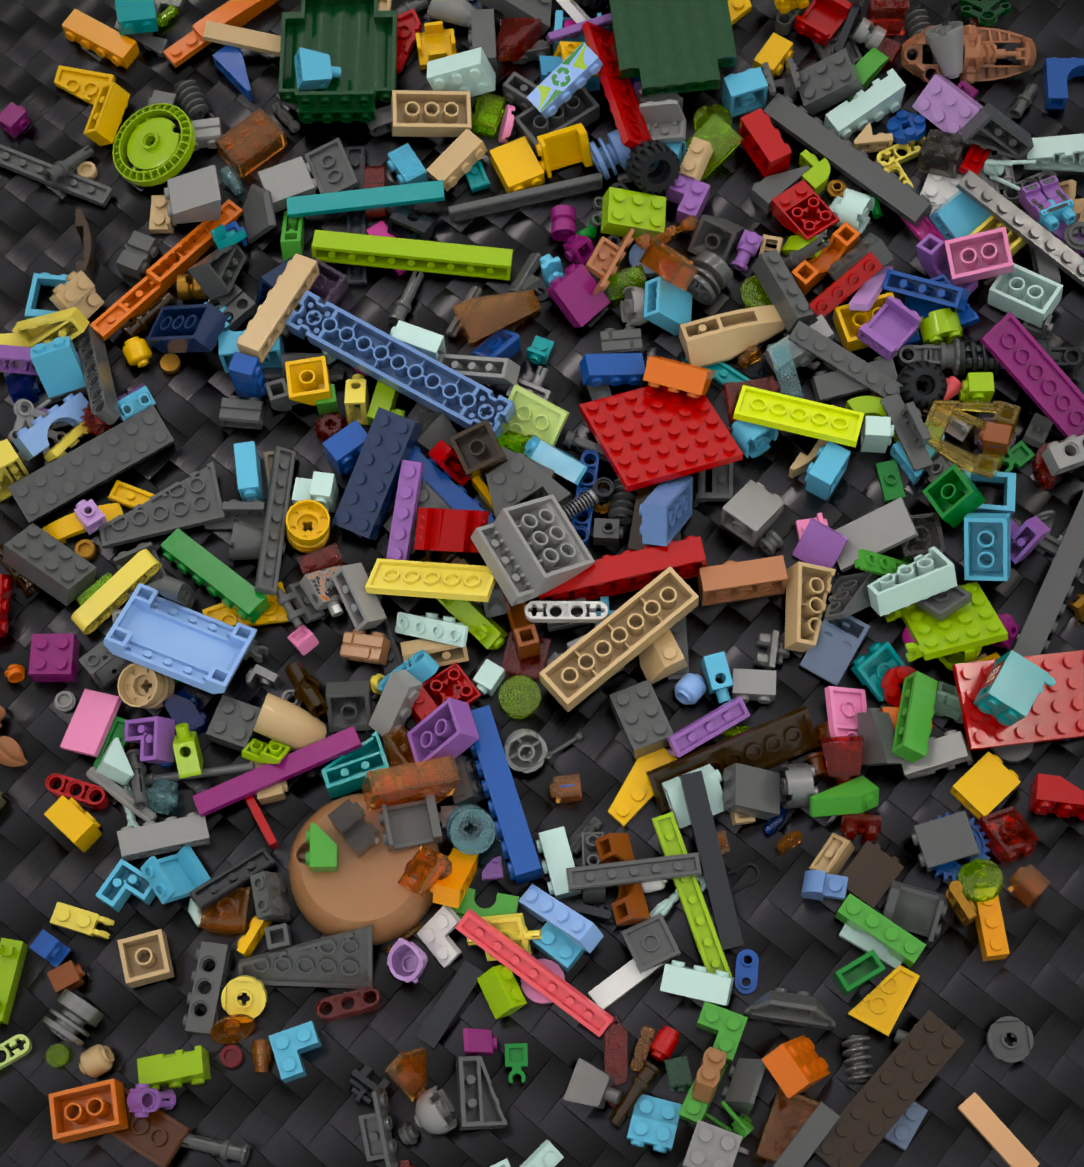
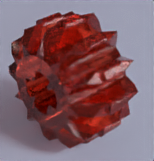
(93, 423)
(324, 424)

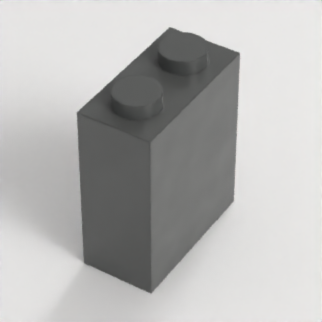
(751, 791)

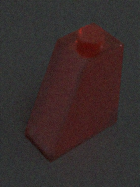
(517, 37)

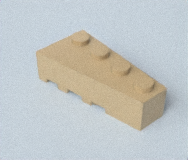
(805, 604)

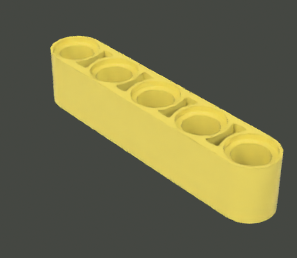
(115, 591)

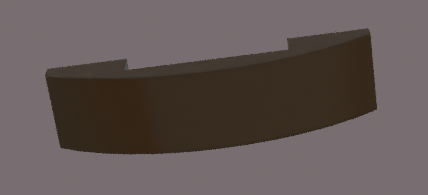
(89, 245)

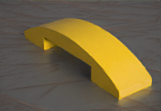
(69, 525)

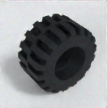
(662, 176)

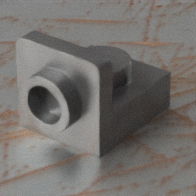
(266, 677)

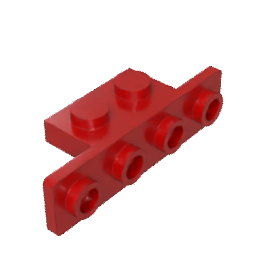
(846, 285)

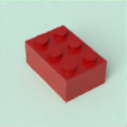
(764, 143)

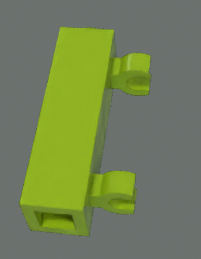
(385, 398)
(473, 616)
(11, 965)

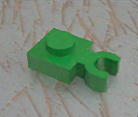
(1018, 456)
(516, 1058)

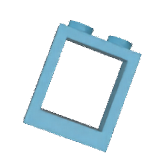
(39, 280)
(1009, 481)

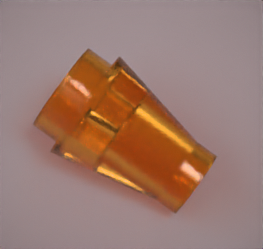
(261, 1054)

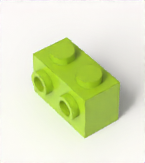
(977, 387)
(501, 991)

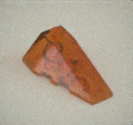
(410, 1072)

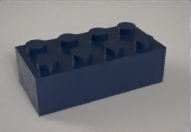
(187, 328)

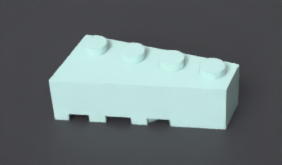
(867, 106)

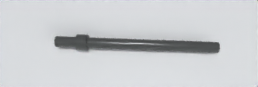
(150, 778)

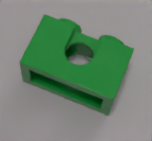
(868, 969)

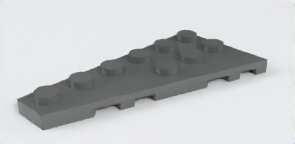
(179, 506)
(328, 962)

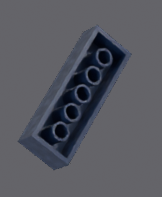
(376, 474)

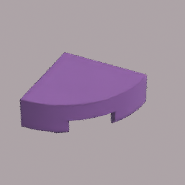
(493, 870)

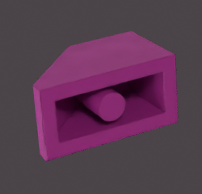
(479, 1042)

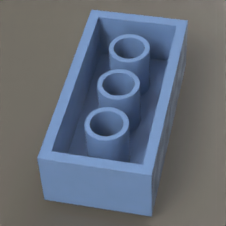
(666, 511)

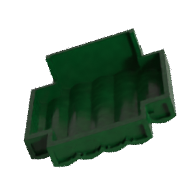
(357, 41)
(672, 43)

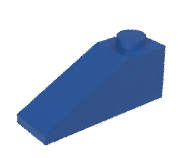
(231, 64)

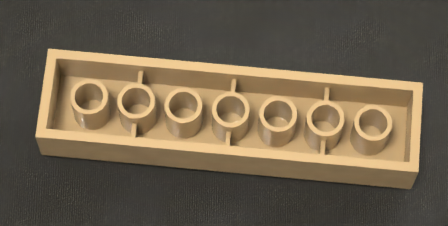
(618, 639)

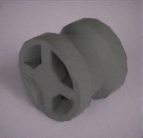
(770, 542)

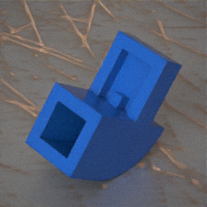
(50, 948)

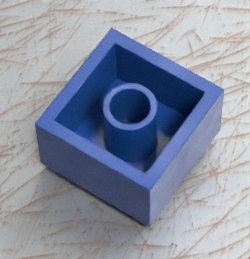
(345, 447)

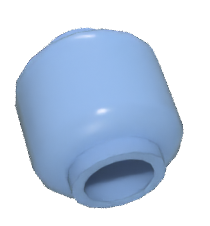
(690, 688)

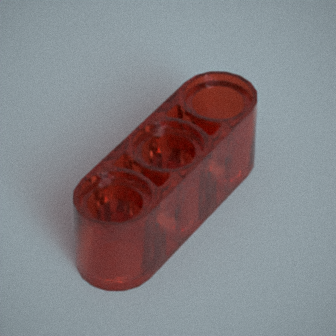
(374, 177)
(359, 1007)

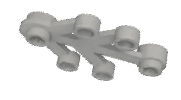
(28, 418)

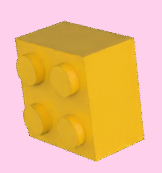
(74, 822)

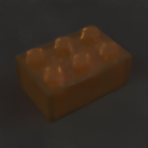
(251, 142)
(783, 1124)

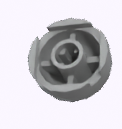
(633, 306)
(525, 750)
(434, 1112)

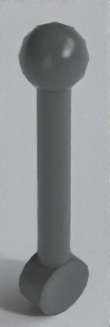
(579, 736)

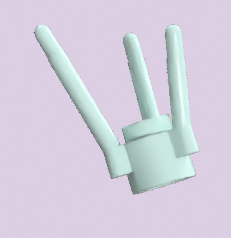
(996, 168)

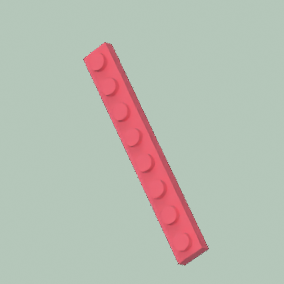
(534, 972)

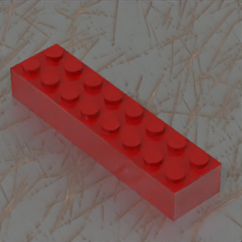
(631, 570)

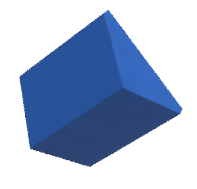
(499, 345)

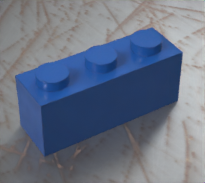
(612, 369)
(247, 376)

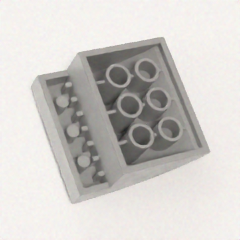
(531, 549)

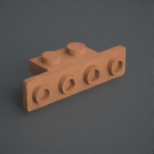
(604, 259)

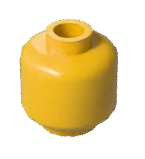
(137, 352)

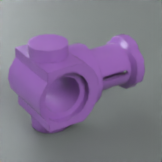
(746, 249)
(146, 1100)

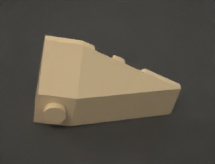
(662, 658)

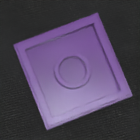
(820, 545)

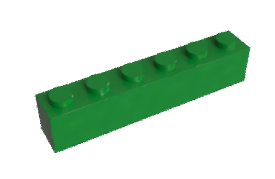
(215, 576)

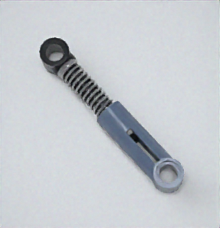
(590, 498)

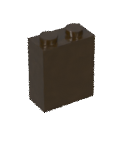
(871, 873)

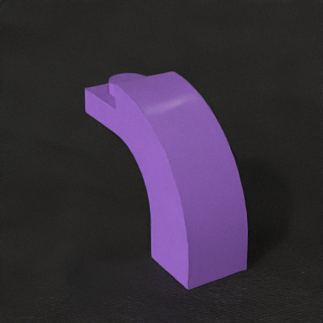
(935, 261)

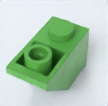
(323, 851)

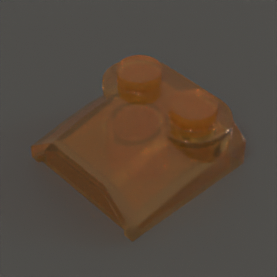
(425, 870)
(228, 914)

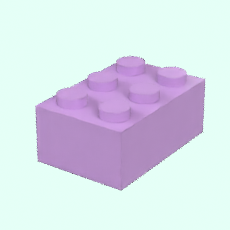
(946, 105)

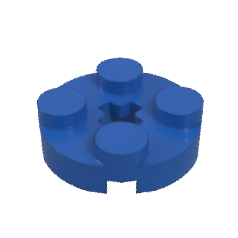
(914, 125)

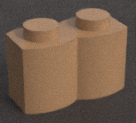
(709, 1075)

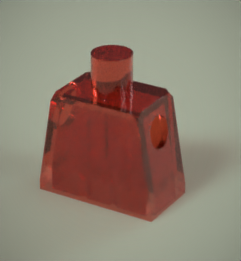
(843, 756)

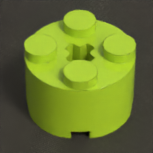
(941, 327)

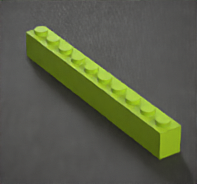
(412, 254)

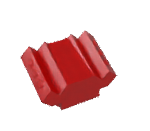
(448, 529)

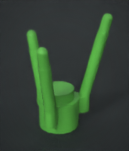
(741, 1124)

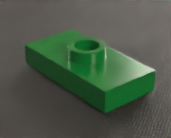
(890, 481)

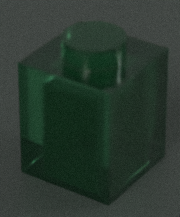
(678, 1074)

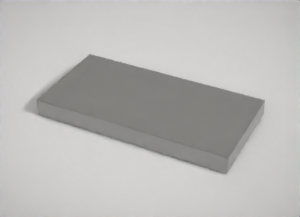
(876, 532)

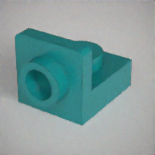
(224, 239)
(540, 350)

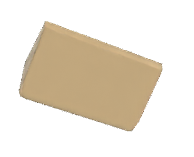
(833, 855)

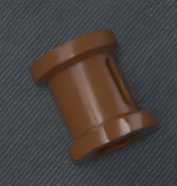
(817, 760)

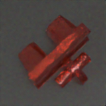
(861, 823)

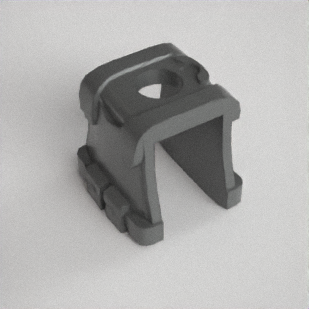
(789, 84)

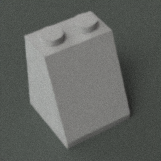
(194, 196)
(751, 512)

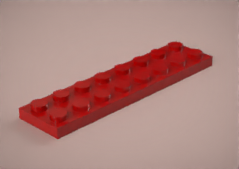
(618, 91)

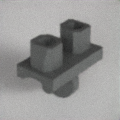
(770, 642)

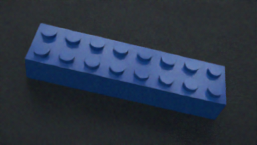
(504, 800)

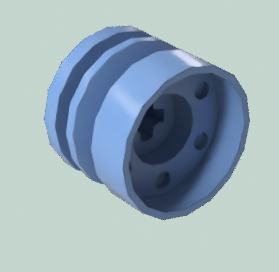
(610, 154)

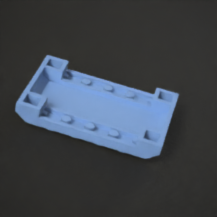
(178, 641)

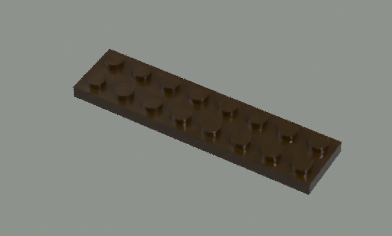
(757, 747)
(889, 1092)

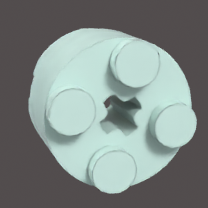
(854, 210)

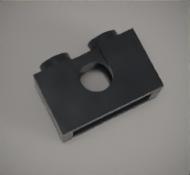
(404, 219)

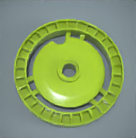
(153, 145)

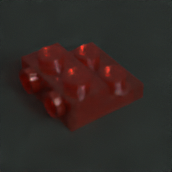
(1008, 834)

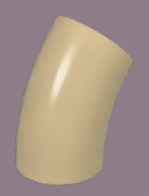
(288, 723)

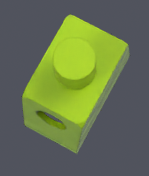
(187, 752)

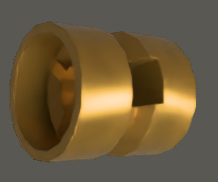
(188, 288)

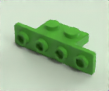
(877, 563)

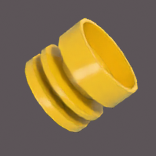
(307, 515)

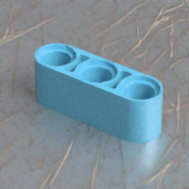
(420, 665)

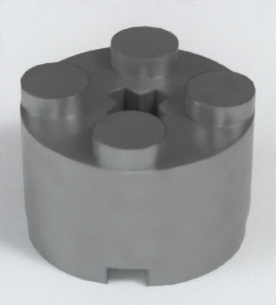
(797, 785)

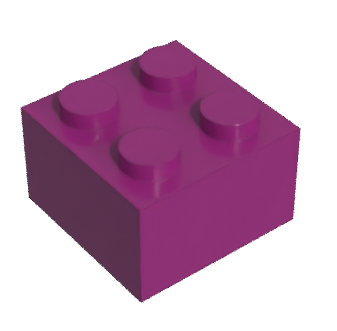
(54, 658)

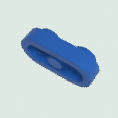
(746, 971)

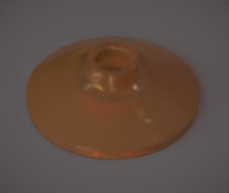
(232, 1029)

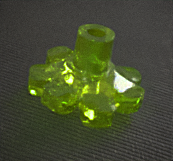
(735, 730)

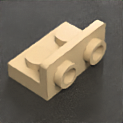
(159, 218)

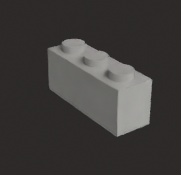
(361, 606)
(395, 702)

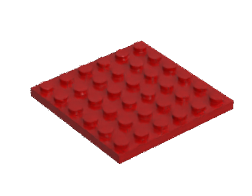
(659, 435)

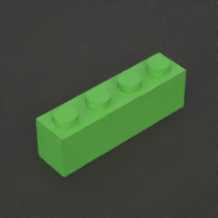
(915, 717)

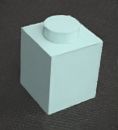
(488, 678)

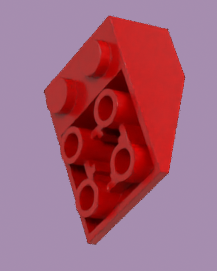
(802, 211)
(448, 683)
(1055, 796)

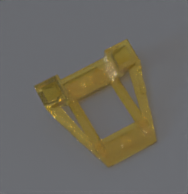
(984, 464)

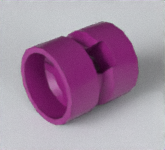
(563, 222)

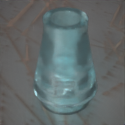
(231, 179)

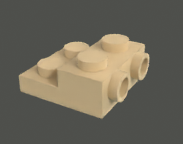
(77, 293)

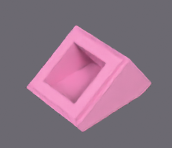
(303, 640)

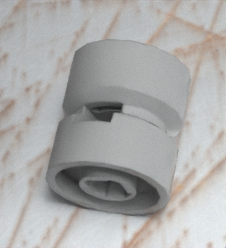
(868, 34)

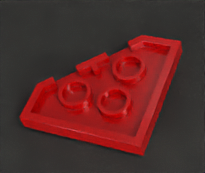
(407, 27)

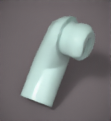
(194, 912)

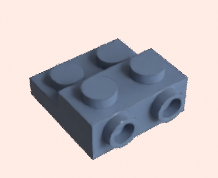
(906, 1126)

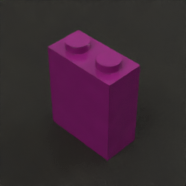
(575, 295)

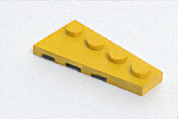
(273, 614)
(636, 789)

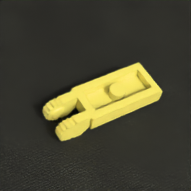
(69, 439)
(79, 920)

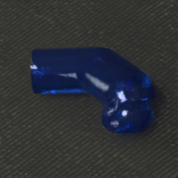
(776, 822)

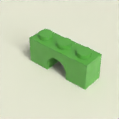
(504, 905)

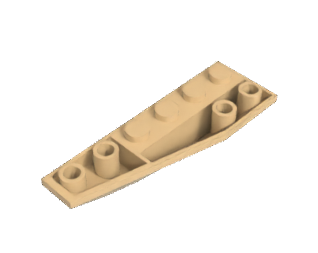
(728, 334)

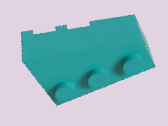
(349, 770)

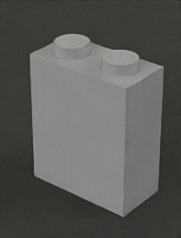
(288, 180)

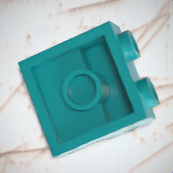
(874, 665)

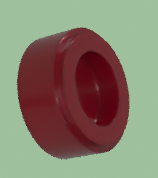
(231, 1056)

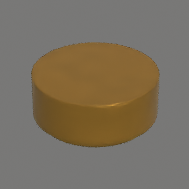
(170, 363)
(86, 549)

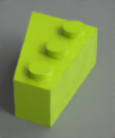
(175, 1068)

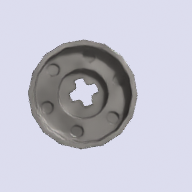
(73, 1018)

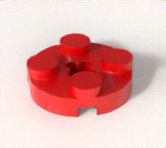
(891, 681)

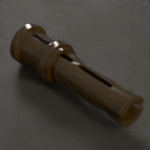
(141, 321)
(19, 579)
(639, 1085)

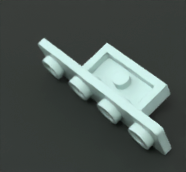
(432, 628)

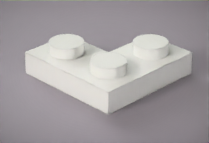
(436, 935)

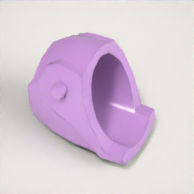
(406, 961)

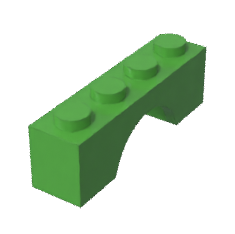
(867, 920)

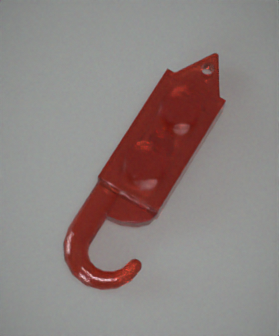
(616, 1054)

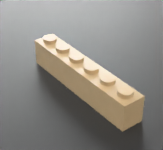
(280, 302)

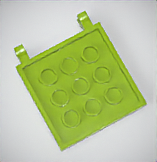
(961, 631)

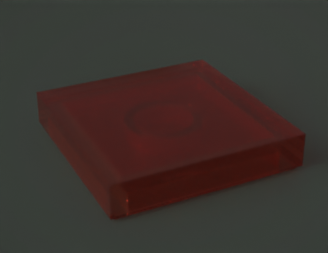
(527, 667)

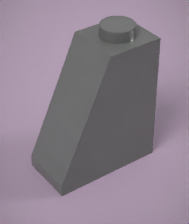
(877, 737)

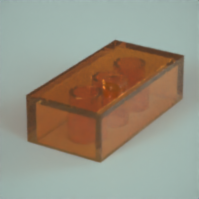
(410, 782)

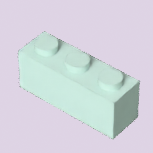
(557, 858)
(697, 982)

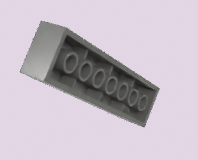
(91, 465)

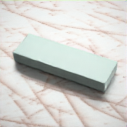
(867, 943)

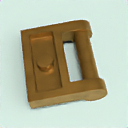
(962, 907)

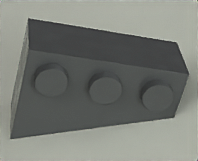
(868, 244)
(218, 270)

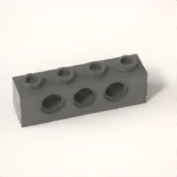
(207, 953)

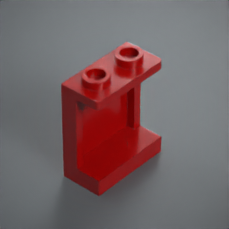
(823, 20)

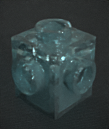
(162, 796)

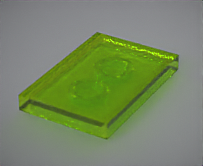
(722, 139)

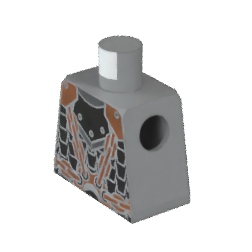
(322, 590)

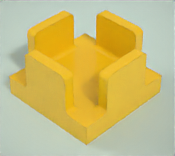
(435, 43)

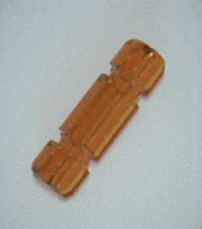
(642, 1048)

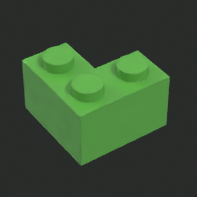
(725, 1024)

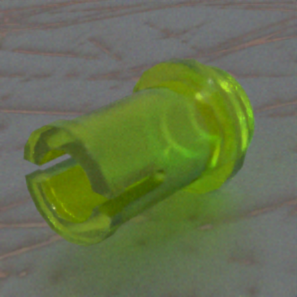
(165, 16)

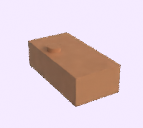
(742, 580)

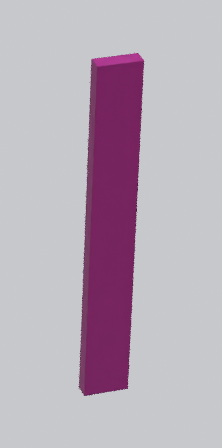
(273, 774)

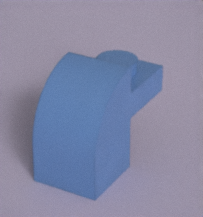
(820, 884)

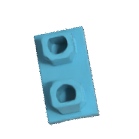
(550, 268)

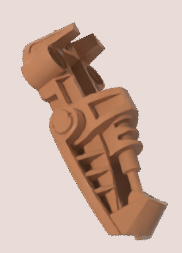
(978, 54)

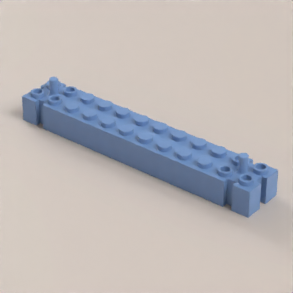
(398, 364)

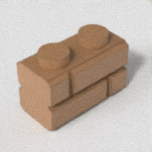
(364, 647)

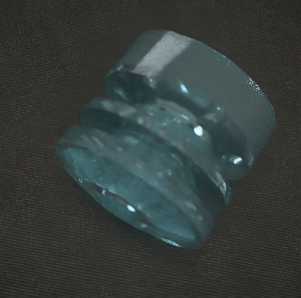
(479, 837)

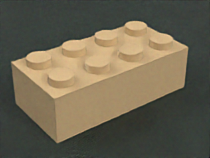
(430, 113)

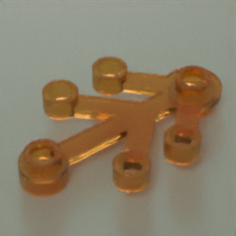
(688, 224)

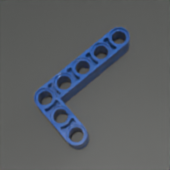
(584, 528)

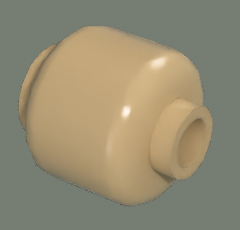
(96, 1060)

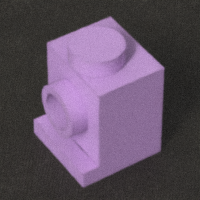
(92, 521)

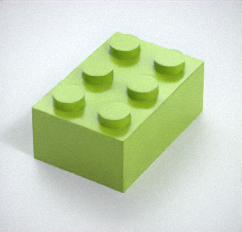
(632, 209)

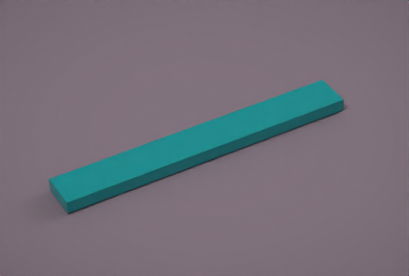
(365, 199)

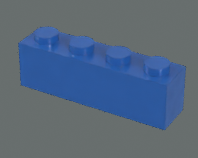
(926, 290)

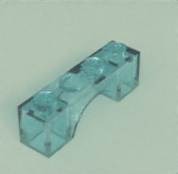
(785, 369)

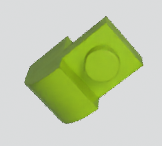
(818, 174)

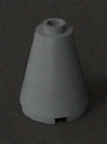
(246, 542)

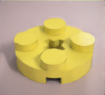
(235, 988)

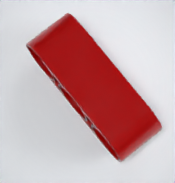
(70, 784)

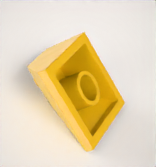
(308, 380)

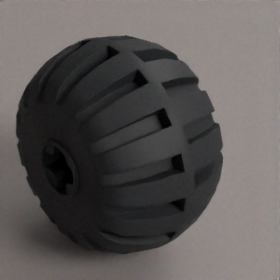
(929, 376)

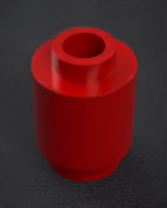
(664, 1043)

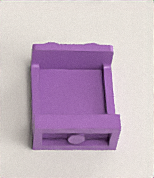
(890, 328)

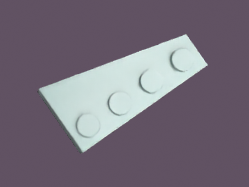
(1057, 153)
(912, 582)

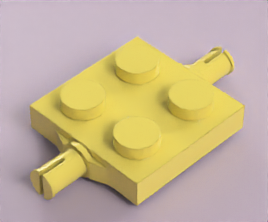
(514, 928)

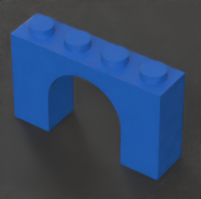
(1055, 77)

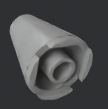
(451, 11)
(947, 47)

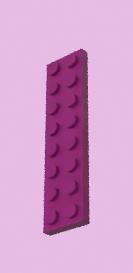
(1037, 374)

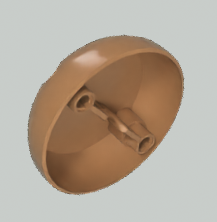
(362, 889)

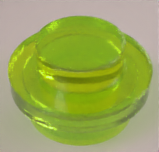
(57, 1055)

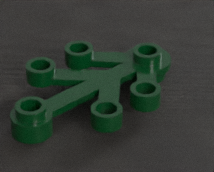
(987, 17)

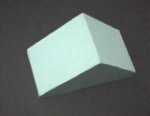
(115, 764)

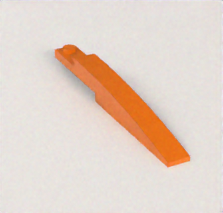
(231, 13)
(163, 273)

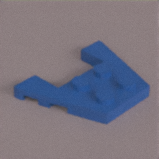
(922, 307)

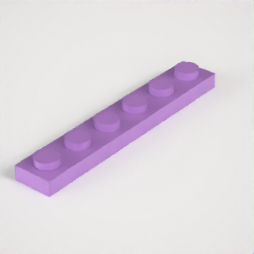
(405, 510)

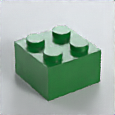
(953, 495)

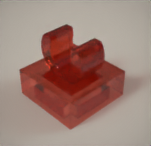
(890, 48)

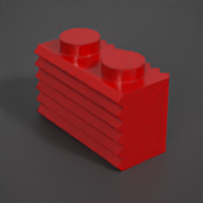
(448, 461)

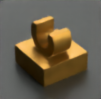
(1078, 607)

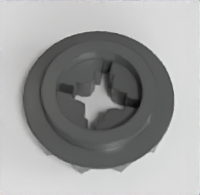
(1070, 235)

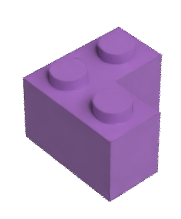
(690, 196)
(1026, 537)
(154, 737)

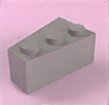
(800, 356)
(942, 753)

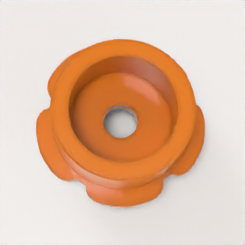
(15, 673)

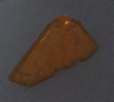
(490, 313)

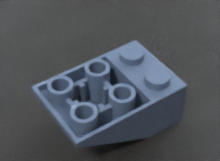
(835, 648)

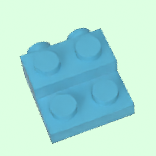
(654, 1123)

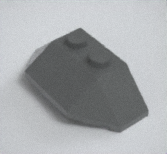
(791, 1009)

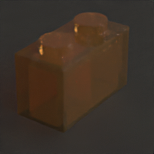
(1028, 884)

